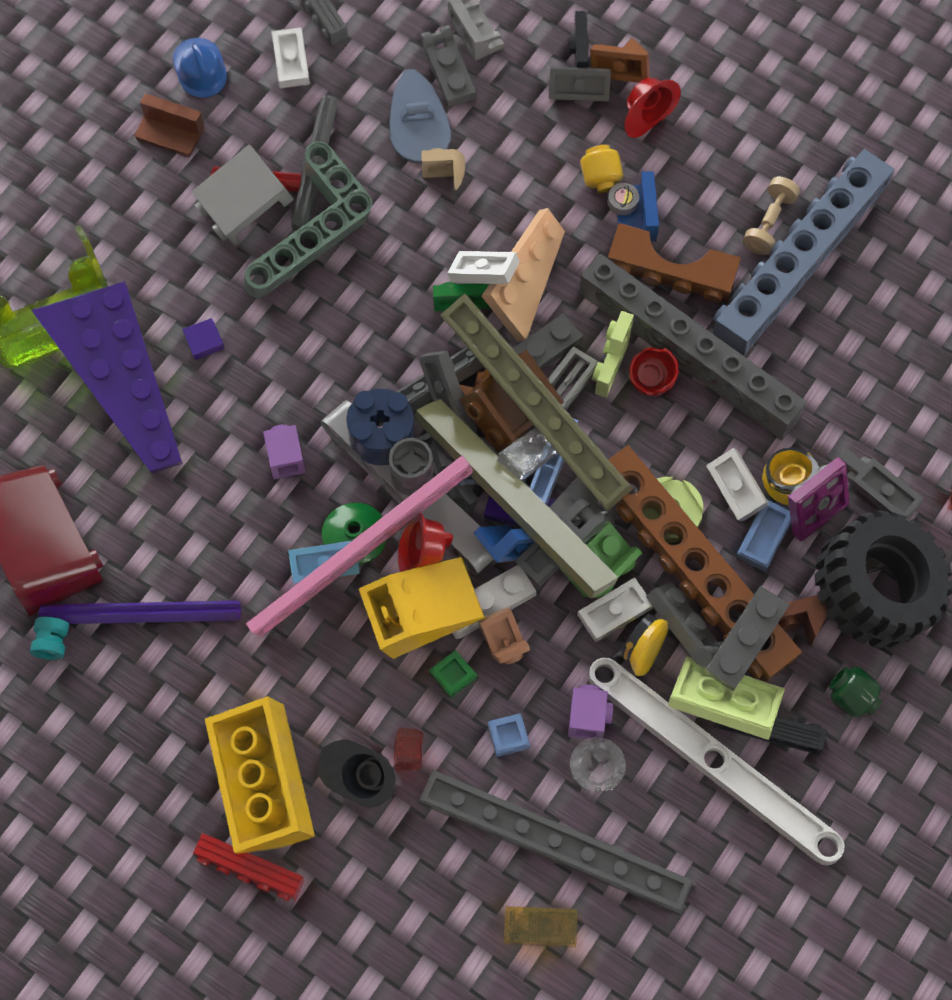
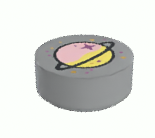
(623, 199)

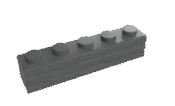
(327, 19)

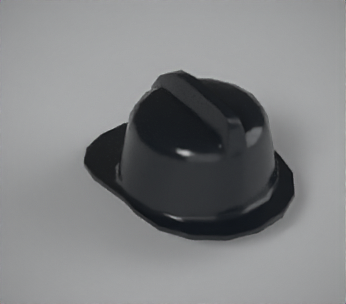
(356, 773)

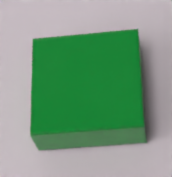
(453, 674)

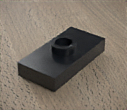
(579, 42)

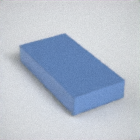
(765, 536)

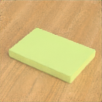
(747, 708)

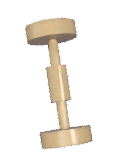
(783, 191)

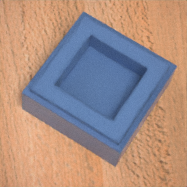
(508, 735)

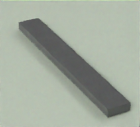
(556, 842)

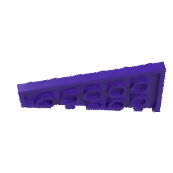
(108, 352)

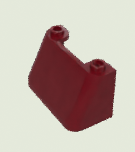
(40, 541)

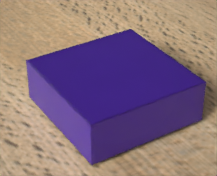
(203, 338)

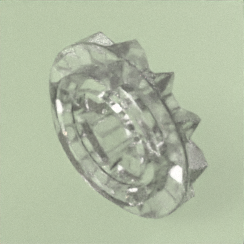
(602, 750)

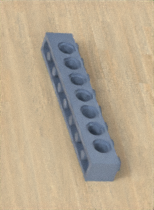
(742, 331)

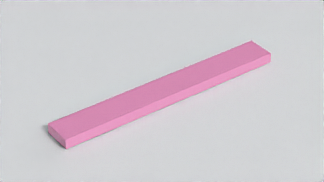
(360, 547)

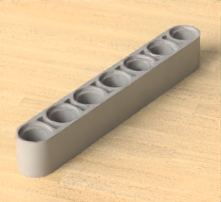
(443, 510)

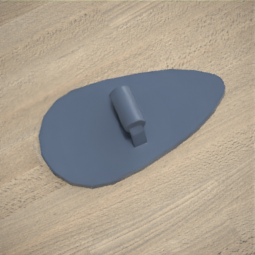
(417, 118)

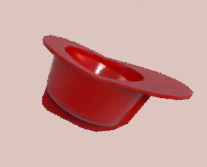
(649, 104)
(422, 543)

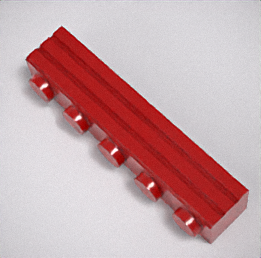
(248, 868)

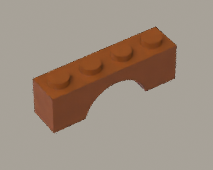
(709, 276)

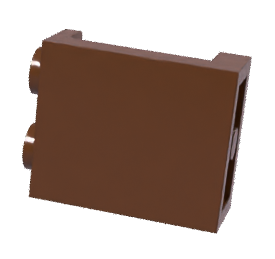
(496, 411)

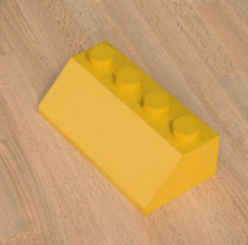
(259, 777)

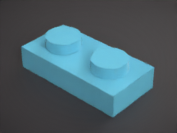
(306, 560)

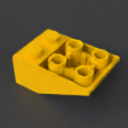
(420, 605)

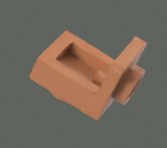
(503, 636)

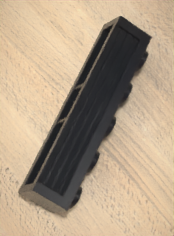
(791, 734)

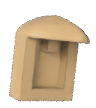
(443, 163)

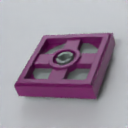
(819, 499)

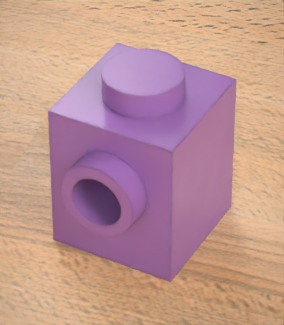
(589, 712)

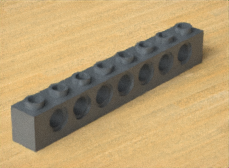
(694, 347)

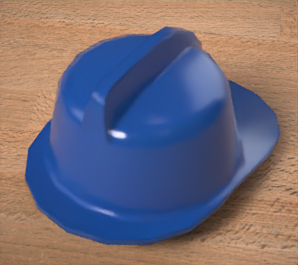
(199, 67)

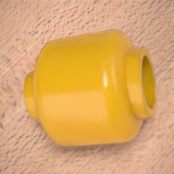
(601, 168)

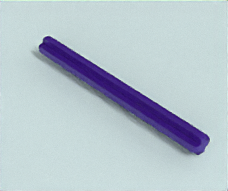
(144, 612)

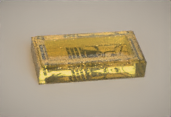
(540, 926)

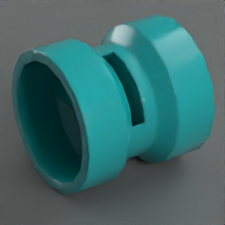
(49, 638)

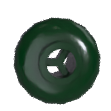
(855, 692)

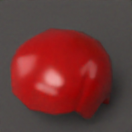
(653, 371)

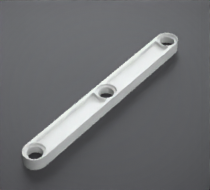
(733, 776)

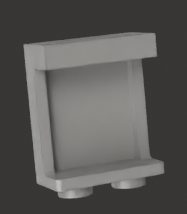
(239, 194)

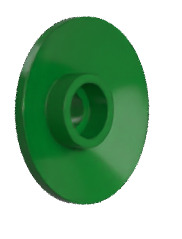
(351, 514)

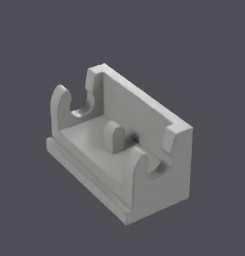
(474, 28)

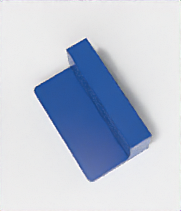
(646, 214)
(503, 541)

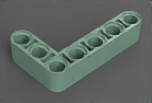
(315, 229)

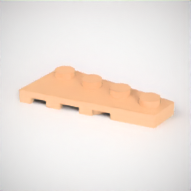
(519, 300)

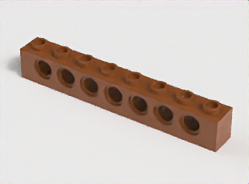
(693, 544)

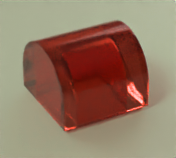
(408, 750)

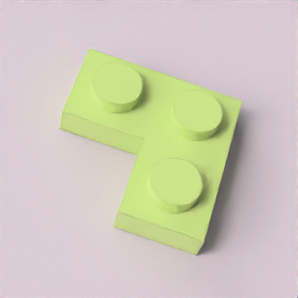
(615, 348)

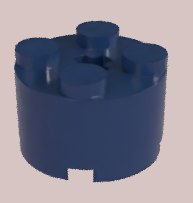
(371, 411)

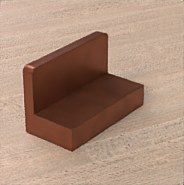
(169, 125)

